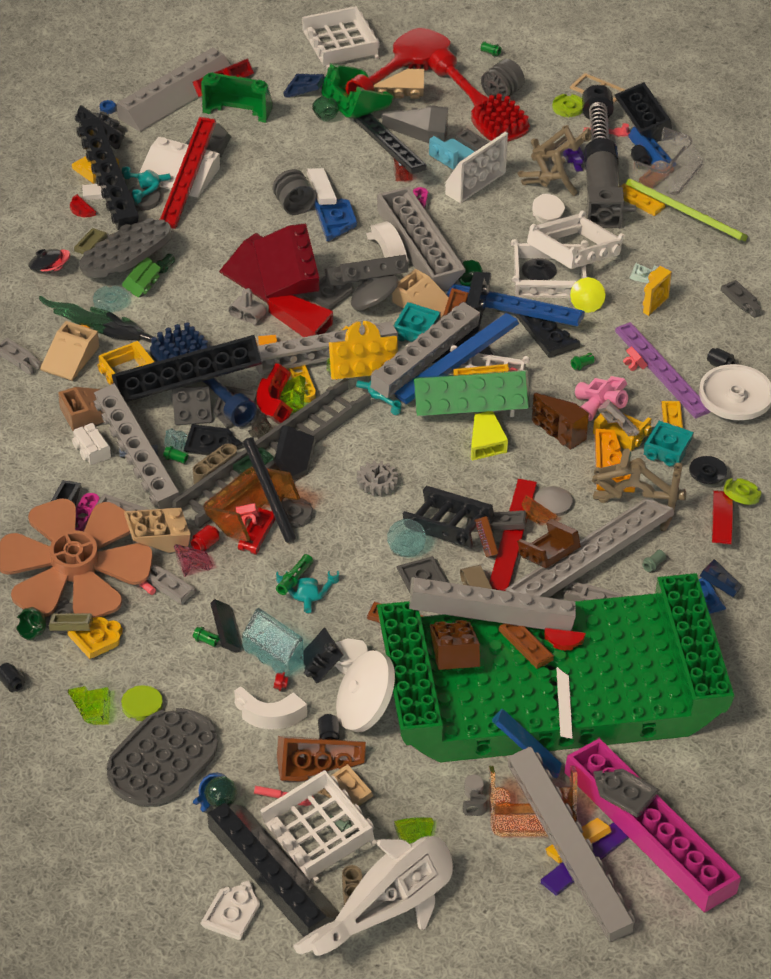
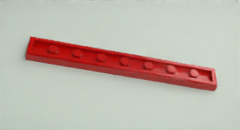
(188, 171)
(508, 548)

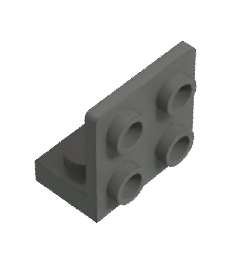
(191, 405)

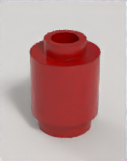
(205, 538)

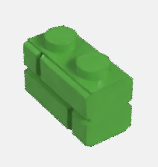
(141, 276)

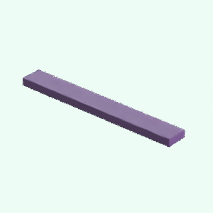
(663, 370)

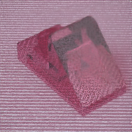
(190, 557)

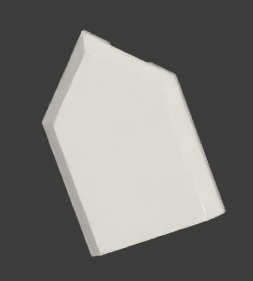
(232, 911)

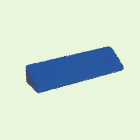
(653, 148)
(526, 740)

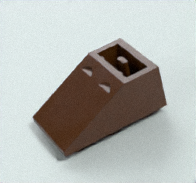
(560, 419)
(455, 645)

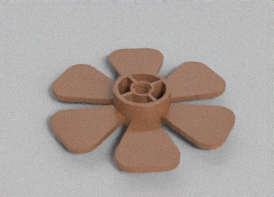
(74, 558)

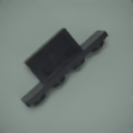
(112, 127)
(478, 293)

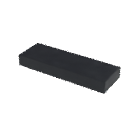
(225, 626)

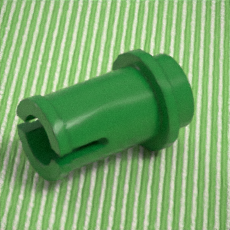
(495, 49)
(584, 360)
(176, 455)
(205, 636)

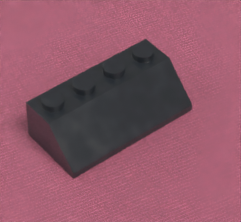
(644, 111)

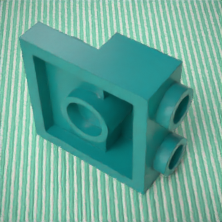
(414, 321)
(667, 443)

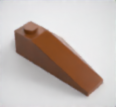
(307, 756)

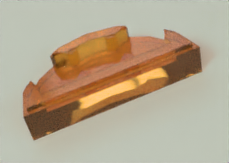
(537, 512)

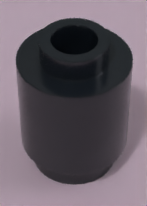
(640, 154)
(719, 357)
(11, 677)
(328, 727)

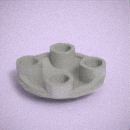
(554, 499)

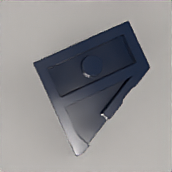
(304, 83)
(721, 578)

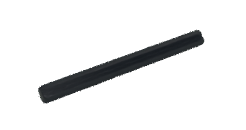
(269, 490)

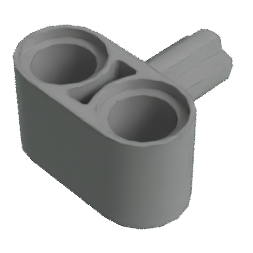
(246, 308)

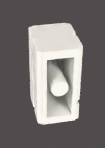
(91, 444)

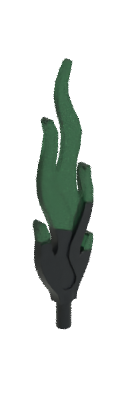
(100, 320)

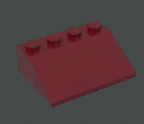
(287, 262)
(244, 268)

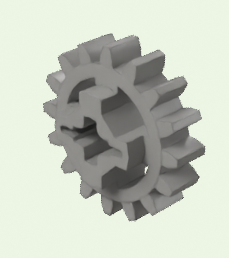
(377, 478)

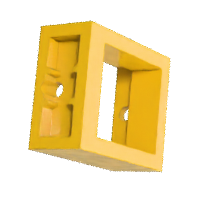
(122, 355)

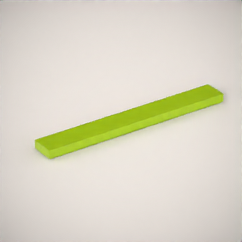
(686, 209)

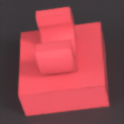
(635, 359)
(247, 512)

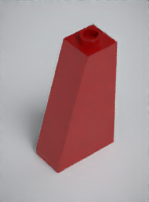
(301, 315)

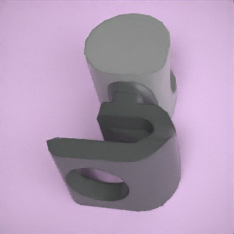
(474, 791)

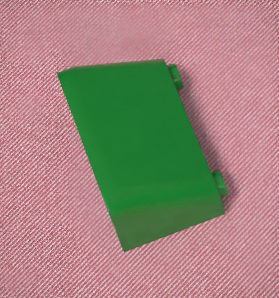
(236, 92)
(356, 103)

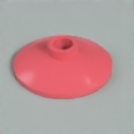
(65, 255)

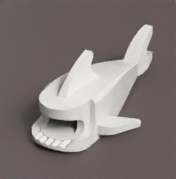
(394, 884)

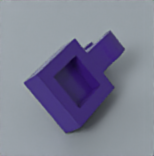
(574, 157)

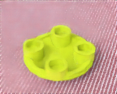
(587, 294)

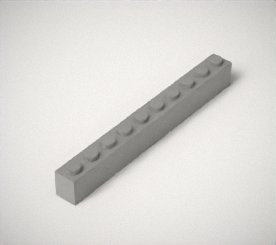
(571, 845)

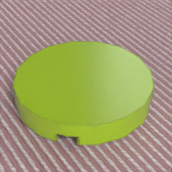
(567, 105)
(742, 491)
(141, 702)

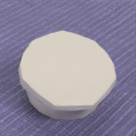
(547, 208)
(351, 651)

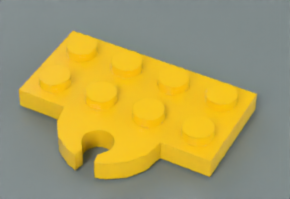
(360, 353)

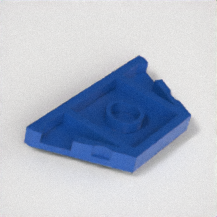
(336, 218)

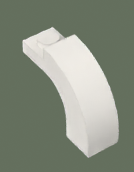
(387, 238)
(270, 715)

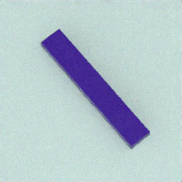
(560, 878)

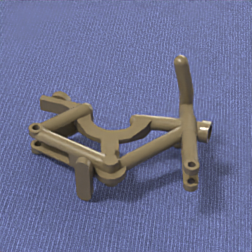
(547, 150)
(636, 468)

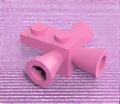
(599, 391)

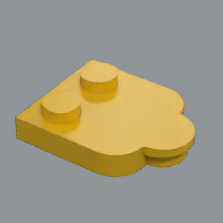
(99, 639)

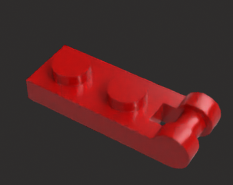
(257, 532)

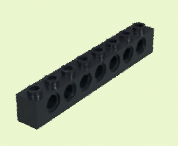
(107, 172)

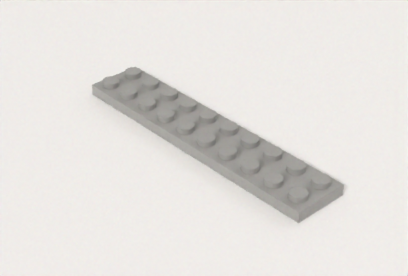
(595, 549)

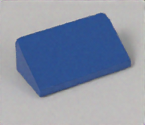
(711, 597)

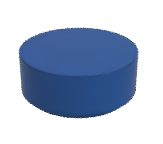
(108, 106)

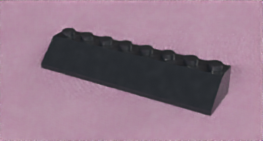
(188, 368)
(271, 868)

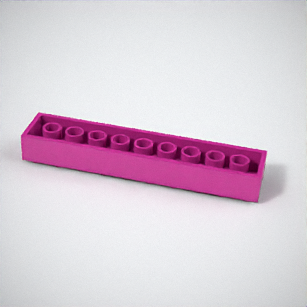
(659, 833)

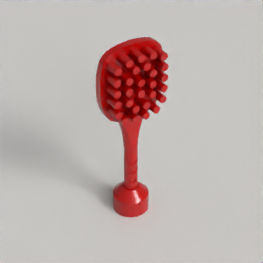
(409, 49)
(489, 115)

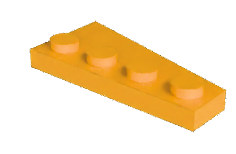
(608, 453)

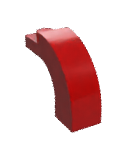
(269, 394)

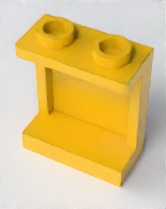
(625, 441)

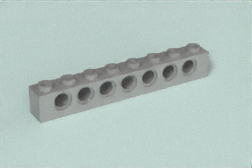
(308, 349)
(424, 350)
(131, 436)

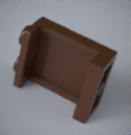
(552, 546)

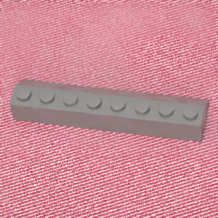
(168, 92)
(420, 237)
(491, 605)

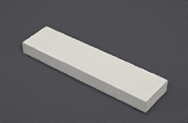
(322, 186)

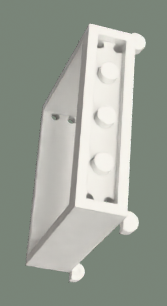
(544, 236)
(541, 288)

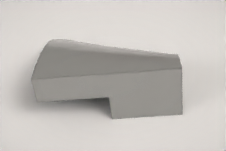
(613, 414)

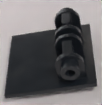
(321, 656)

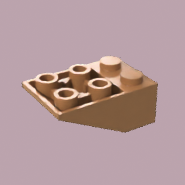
(79, 407)

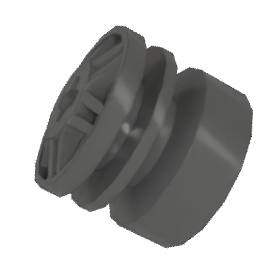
(503, 78)
(294, 192)

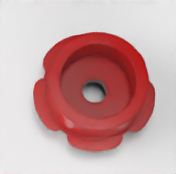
(280, 681)

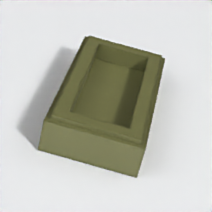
(90, 240)
(70, 622)

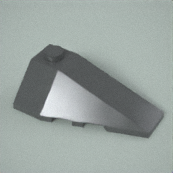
(419, 123)

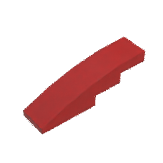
(239, 69)
(722, 518)

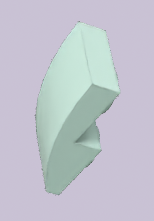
(641, 273)

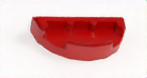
(81, 208)
(564, 639)

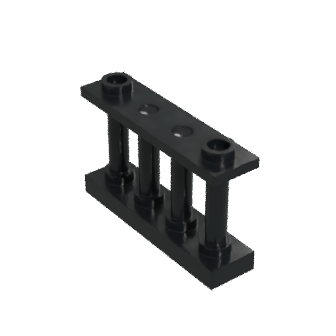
(452, 503)

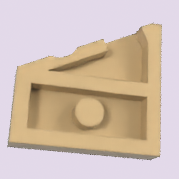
(354, 786)

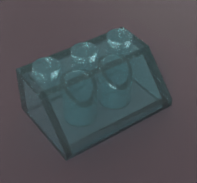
(273, 643)

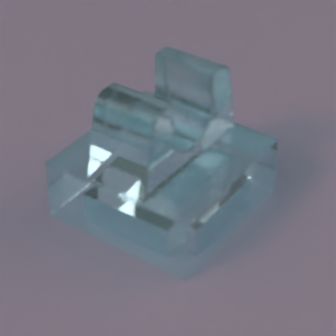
(175, 439)

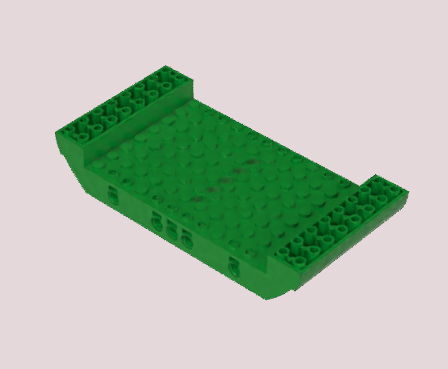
(638, 677)

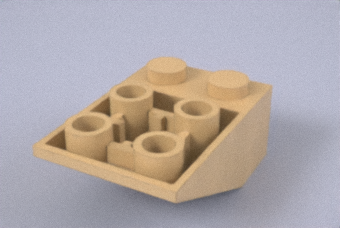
(406, 83)
(420, 290)
(70, 350)
(158, 528)

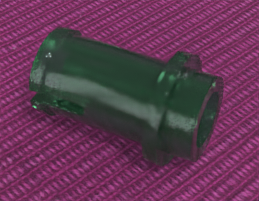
(165, 263)

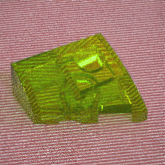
(294, 393)
(92, 704)
(414, 828)

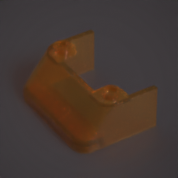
(245, 491)
(519, 818)

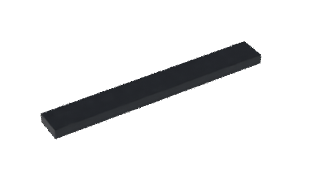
(391, 143)

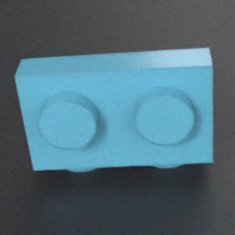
(448, 152)

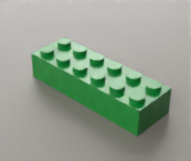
(472, 392)

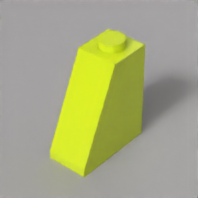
(487, 436)

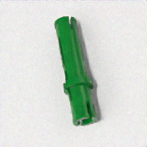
(285, 585)

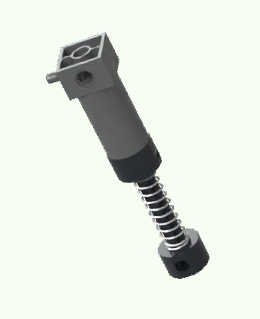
(604, 195)

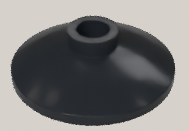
(44, 259)
(539, 269)
(708, 470)

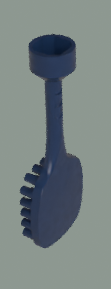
(237, 407)

